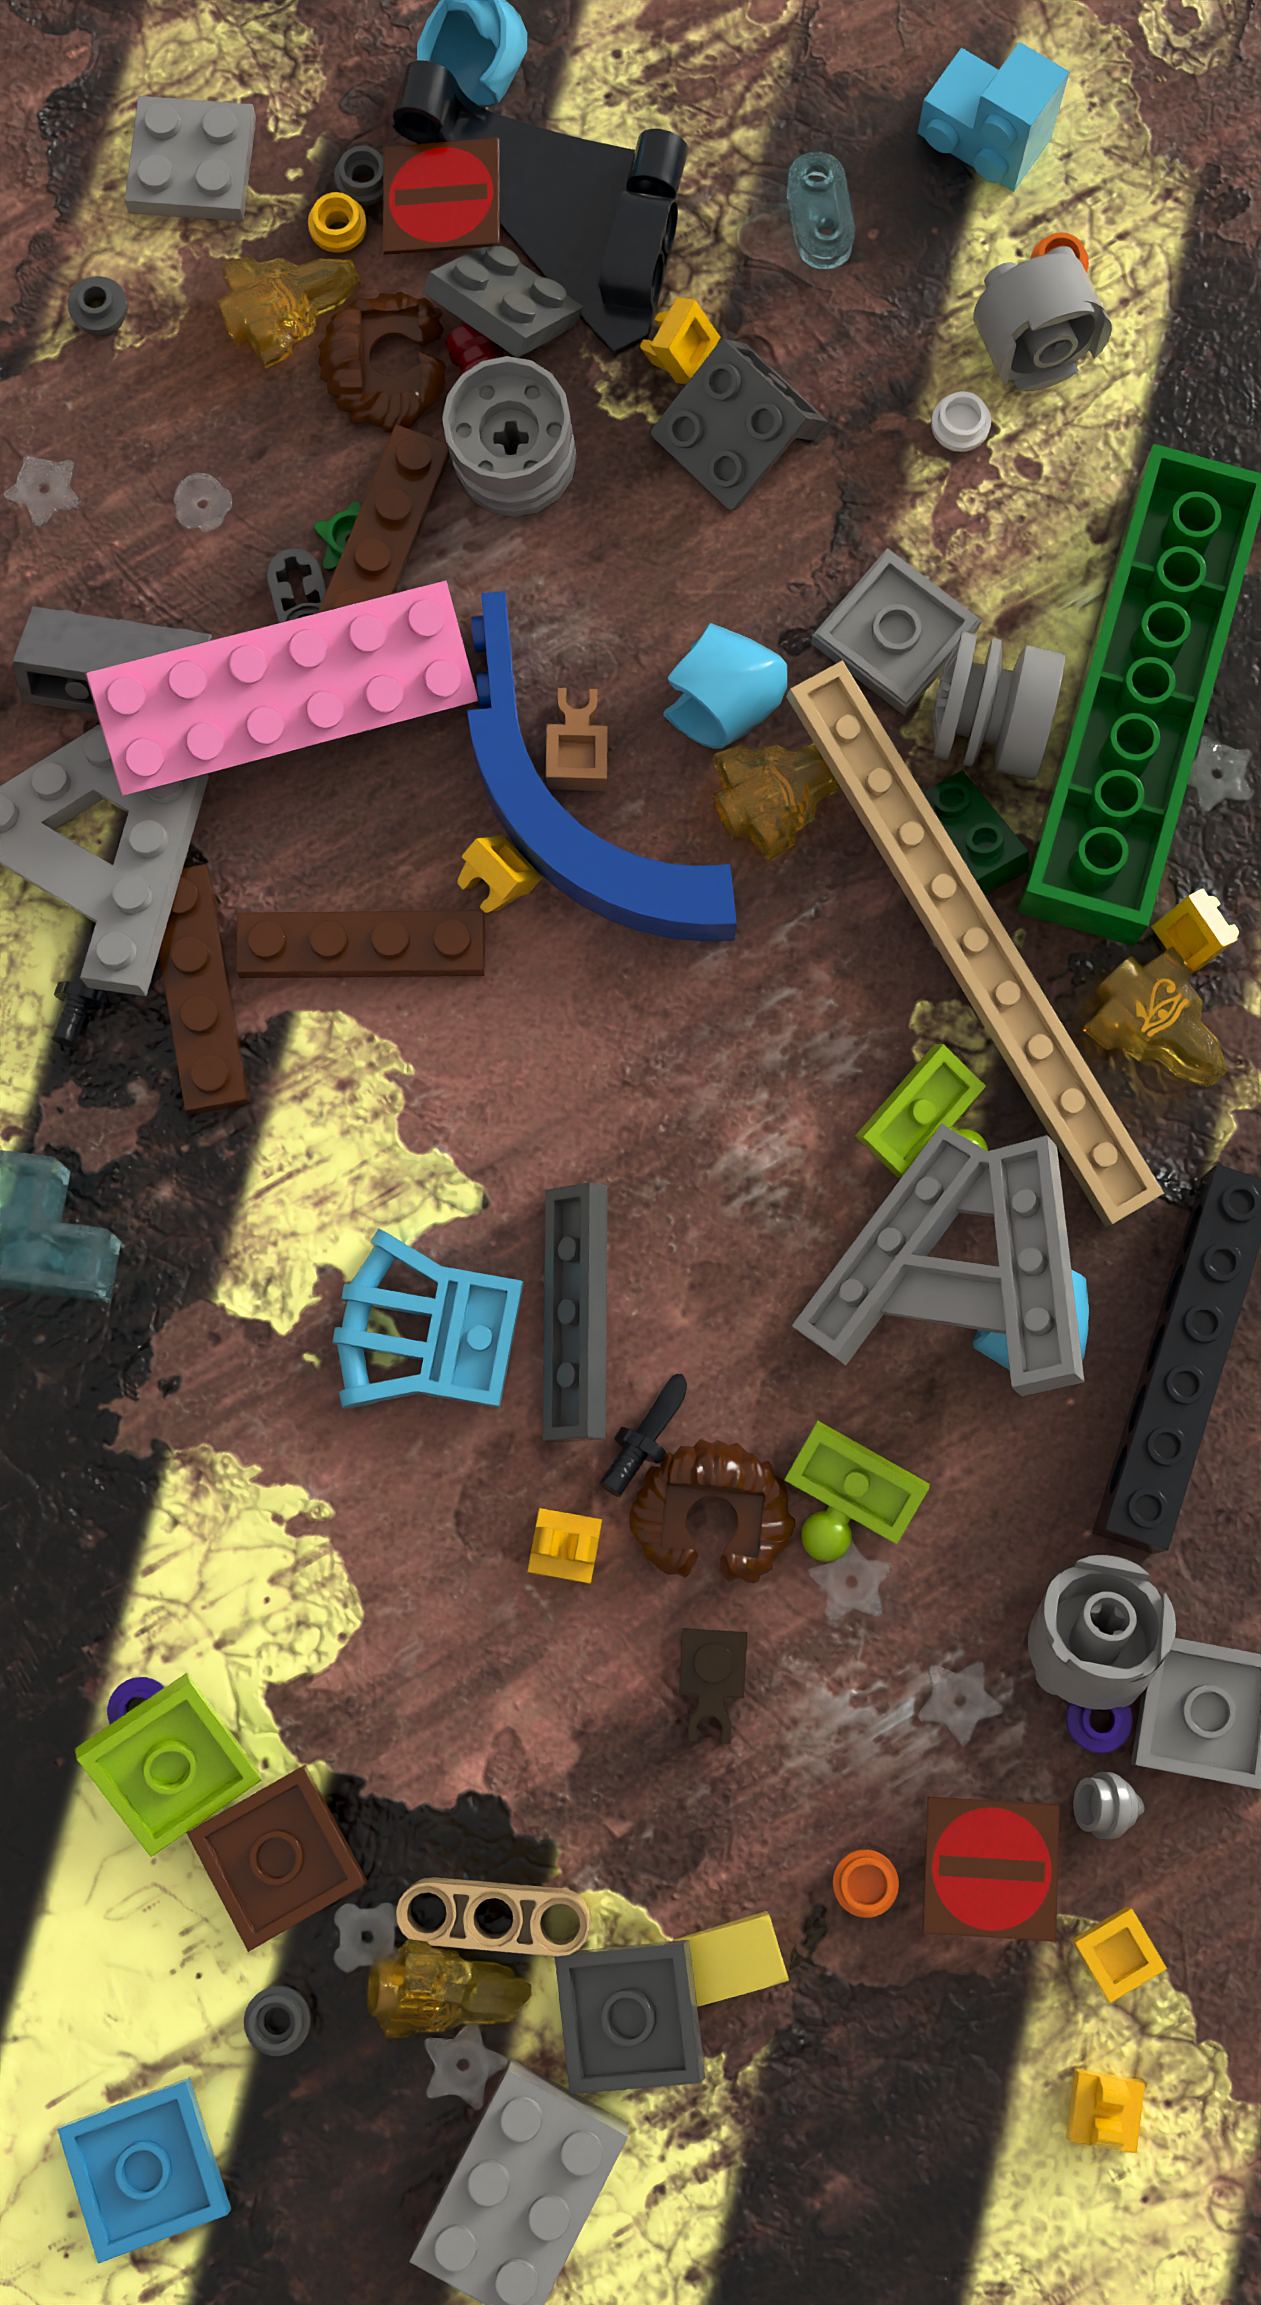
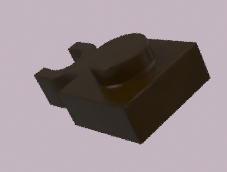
(712, 1669)

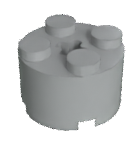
(1040, 319)
(1100, 1633)

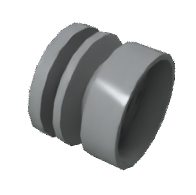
(506, 405)
(998, 705)

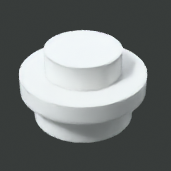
(961, 421)

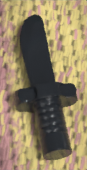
(76, 1000)
(641, 1444)

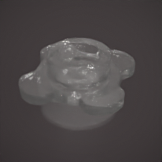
(353, 1923)

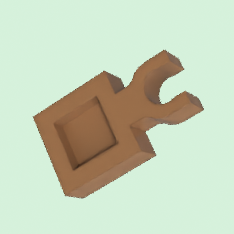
(576, 748)

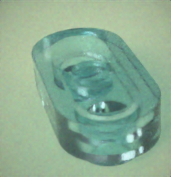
(820, 205)

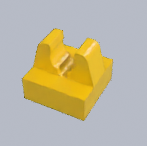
(682, 340)
(501, 868)
(1196, 930)
(565, 1546)
(1118, 1954)
(1105, 2110)

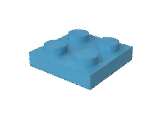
(144, 2170)

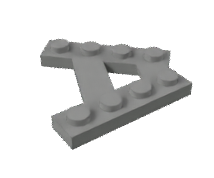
(123, 899)
(1023, 1297)

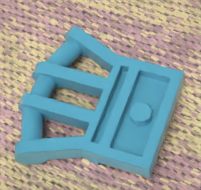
(466, 1336)

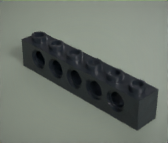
(1183, 1363)

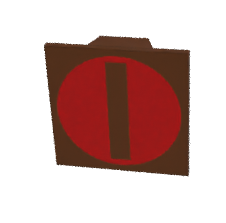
(441, 196)
(991, 1869)

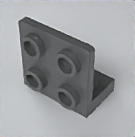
(734, 422)

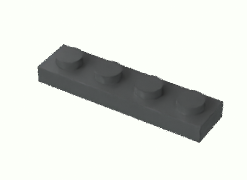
(575, 1313)

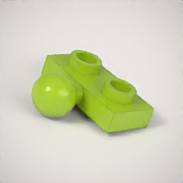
(929, 1096)
(855, 1487)

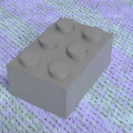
(520, 2191)

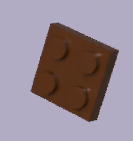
(277, 1858)

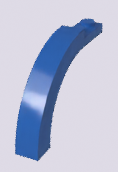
(611, 882)

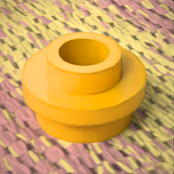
(337, 208)

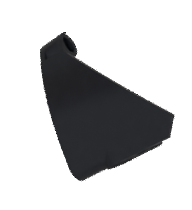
(574, 206)

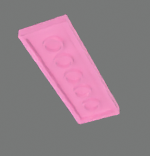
(281, 687)

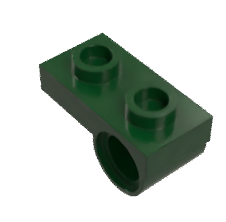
(978, 832)

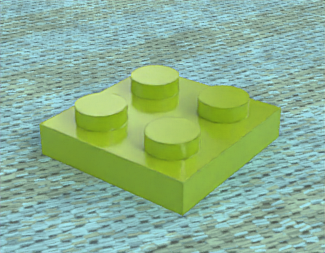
(168, 1764)

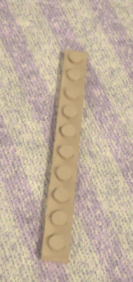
(974, 944)

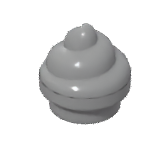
(1106, 1805)

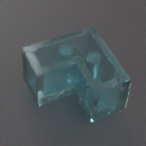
(35, 1245)

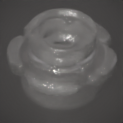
(198, 488)

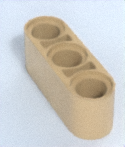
(464, 1931)

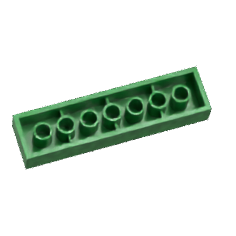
(1143, 696)

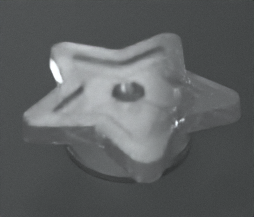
(39, 473)
(1233, 768)
(865, 1594)
(941, 1705)
(469, 2083)

